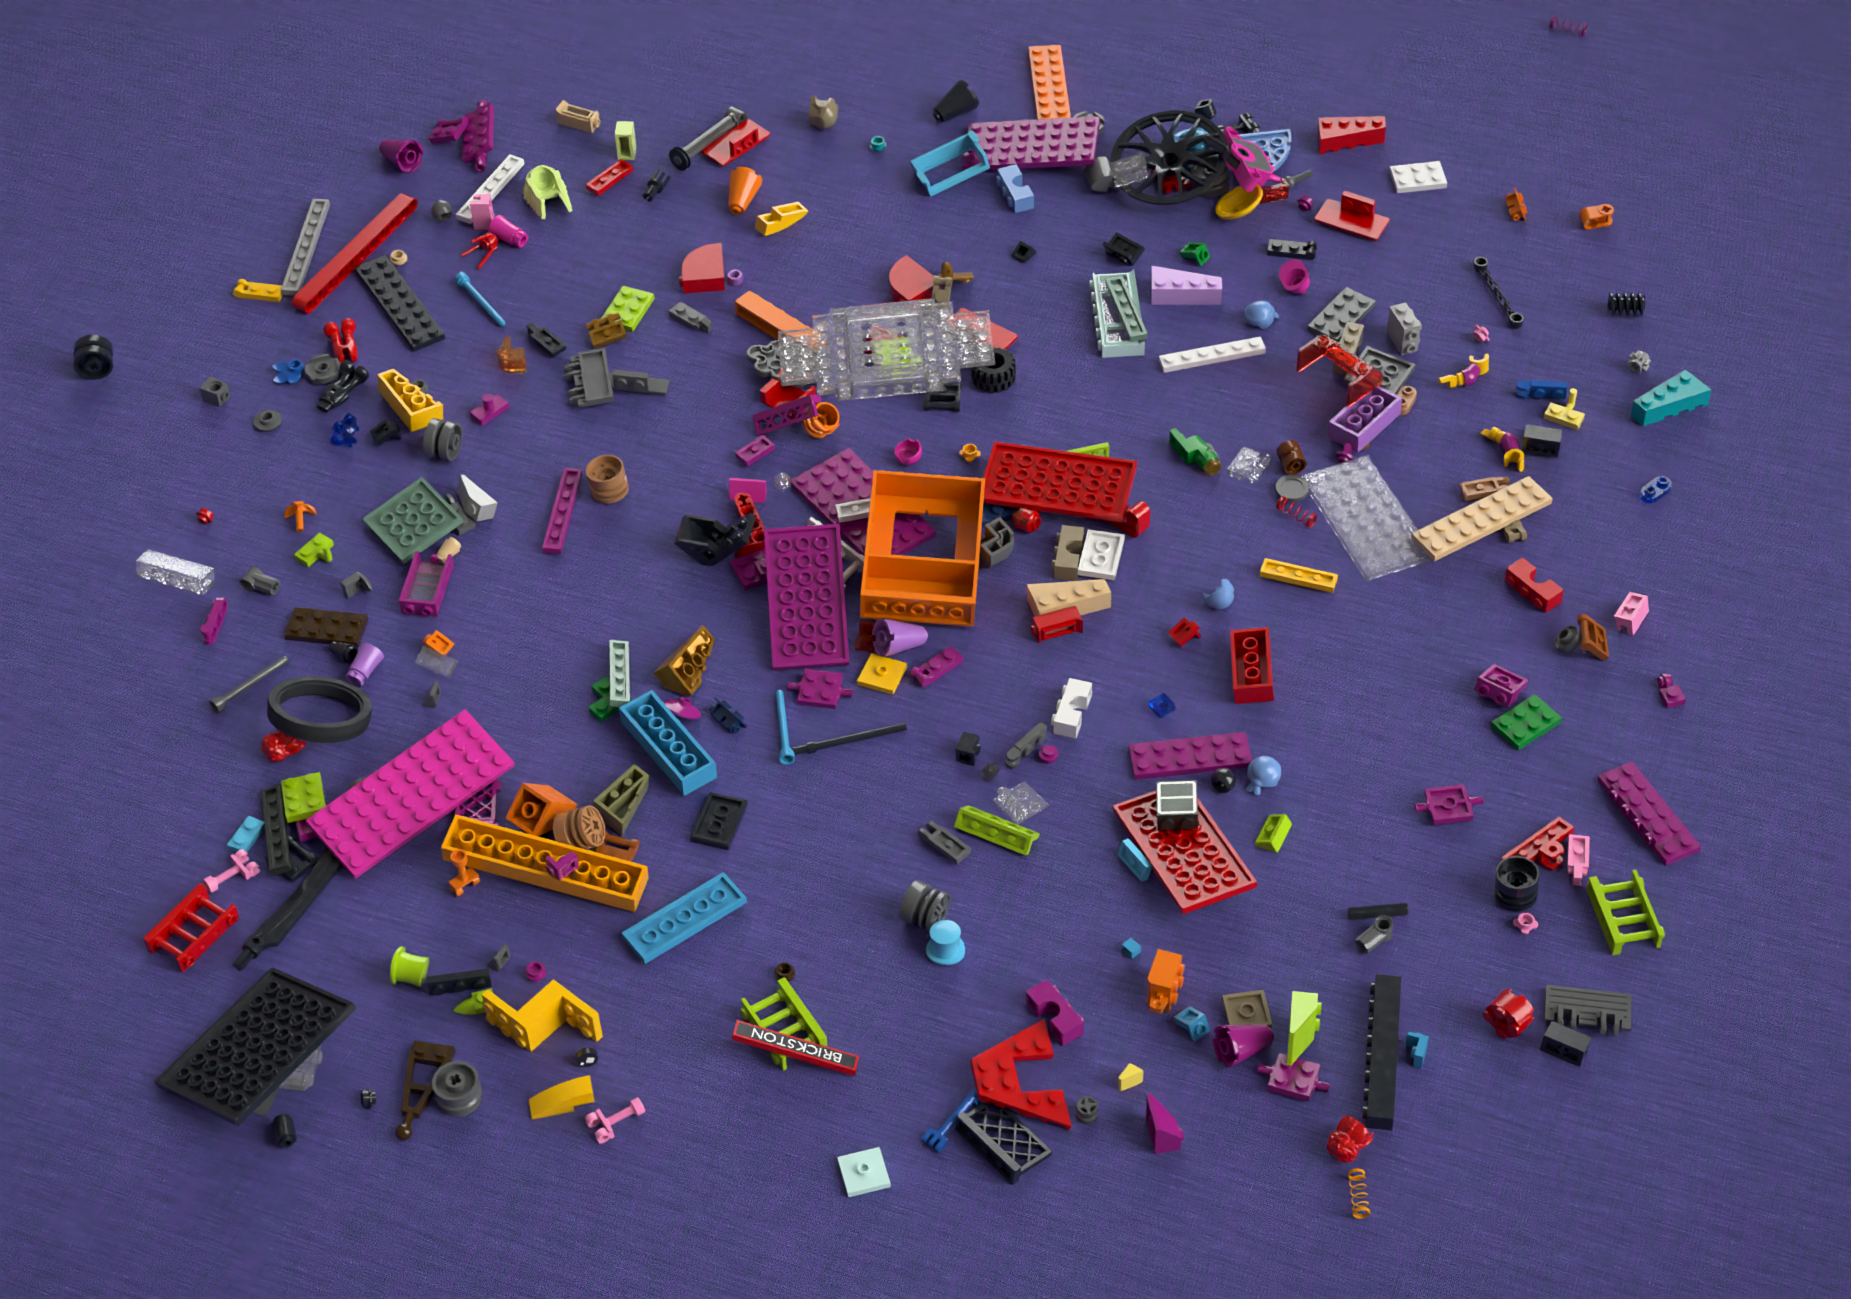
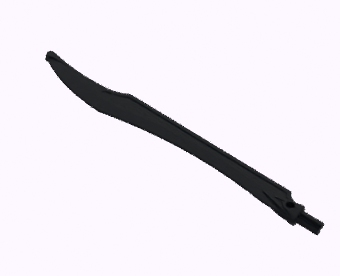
(284, 919)

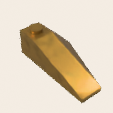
(685, 666)

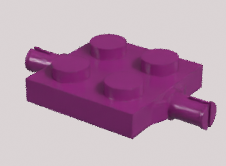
(820, 689)
(1448, 804)
(1294, 1080)

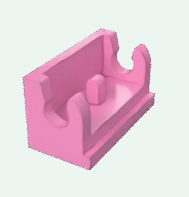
(482, 211)
(1632, 612)

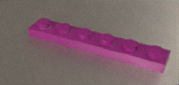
(562, 511)

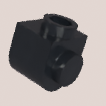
(1206, 108)

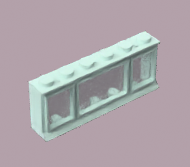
(1110, 330)

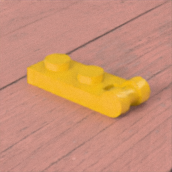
(257, 291)

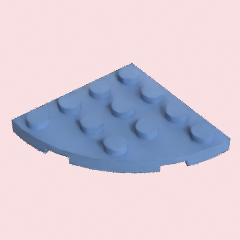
(1273, 143)

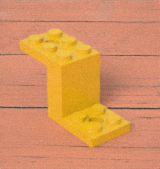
(542, 1016)

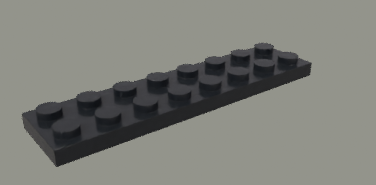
(400, 303)

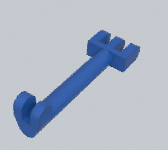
(938, 1136)

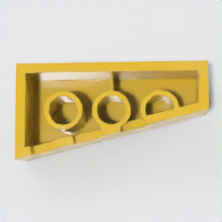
(408, 401)

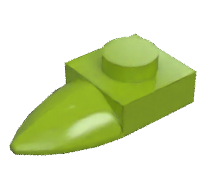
(472, 1005)

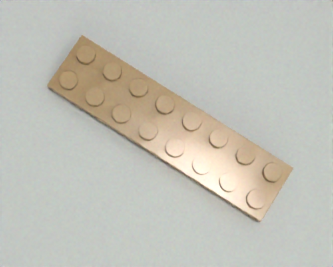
(1481, 518)

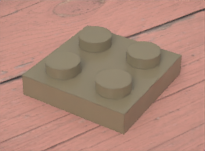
(1247, 1008)

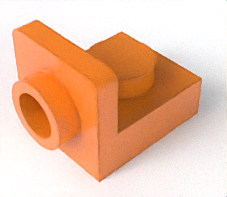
(438, 642)

